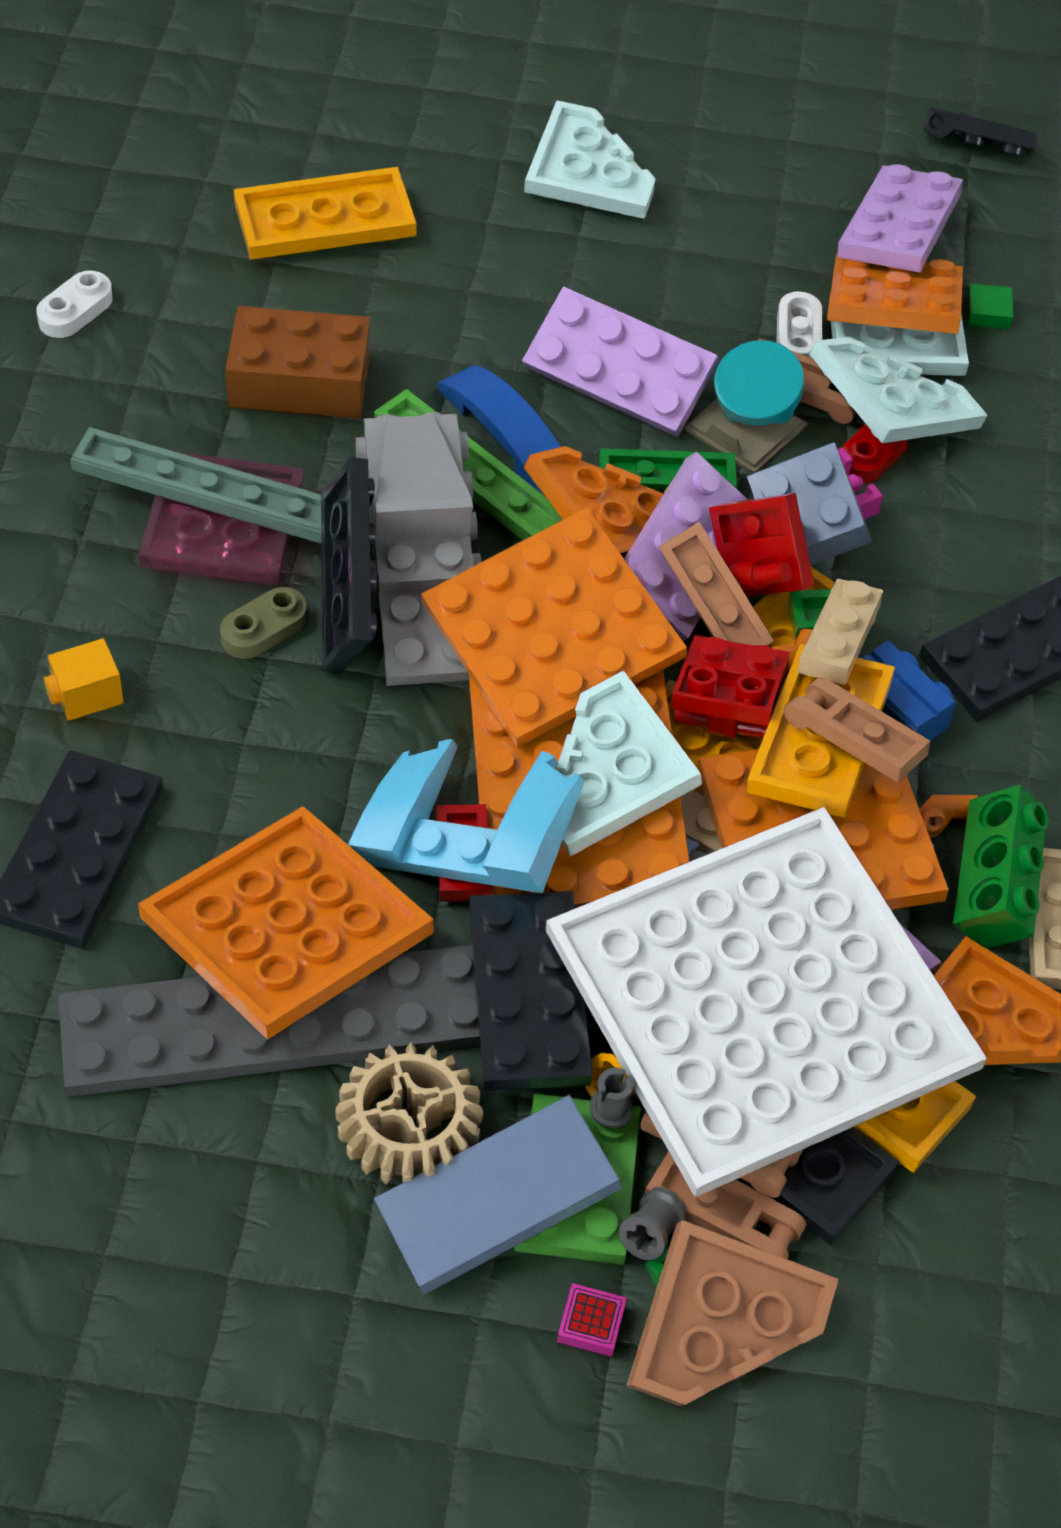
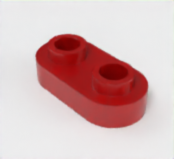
(877, 455)

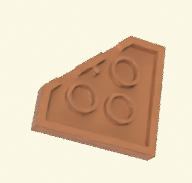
(723, 1314)

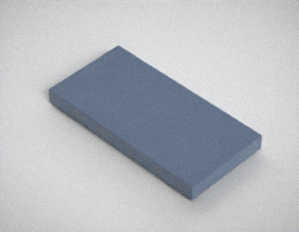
(497, 1194)

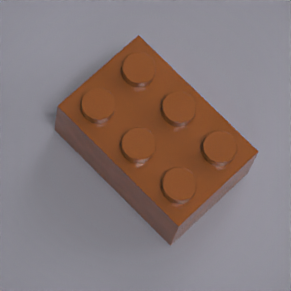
(298, 362)

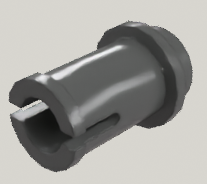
(612, 1102)

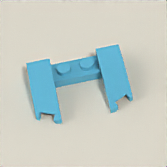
(516, 856)

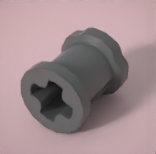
(648, 1230)

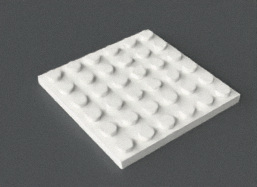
(762, 999)

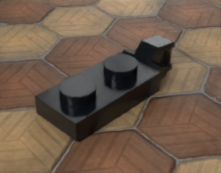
(978, 131)

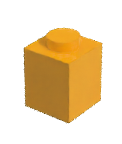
(84, 680)

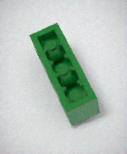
(1001, 867)

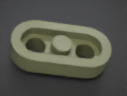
(266, 622)

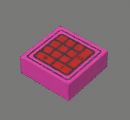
(591, 1320)

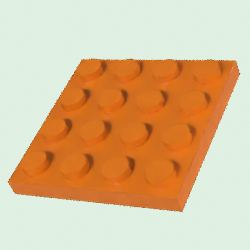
(551, 624)
(880, 826)
(285, 921)

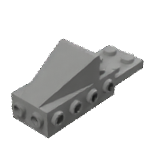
(420, 537)

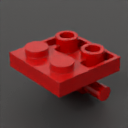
(763, 544)
(729, 687)

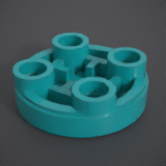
(759, 383)

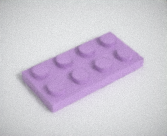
(900, 218)
(620, 361)
(681, 507)

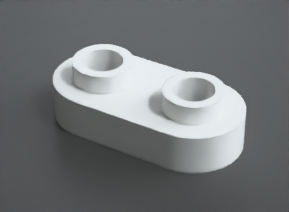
(74, 304)
(799, 322)

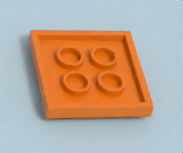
(897, 296)

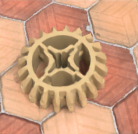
(430, 1094)

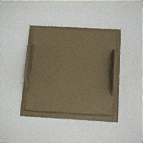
(751, 444)

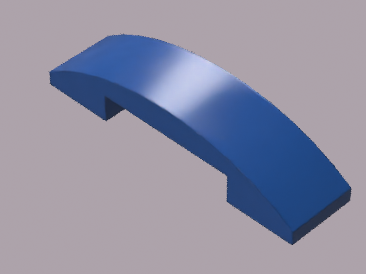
(501, 413)

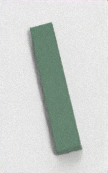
(199, 483)

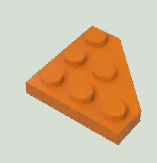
(609, 493)
(1002, 1006)

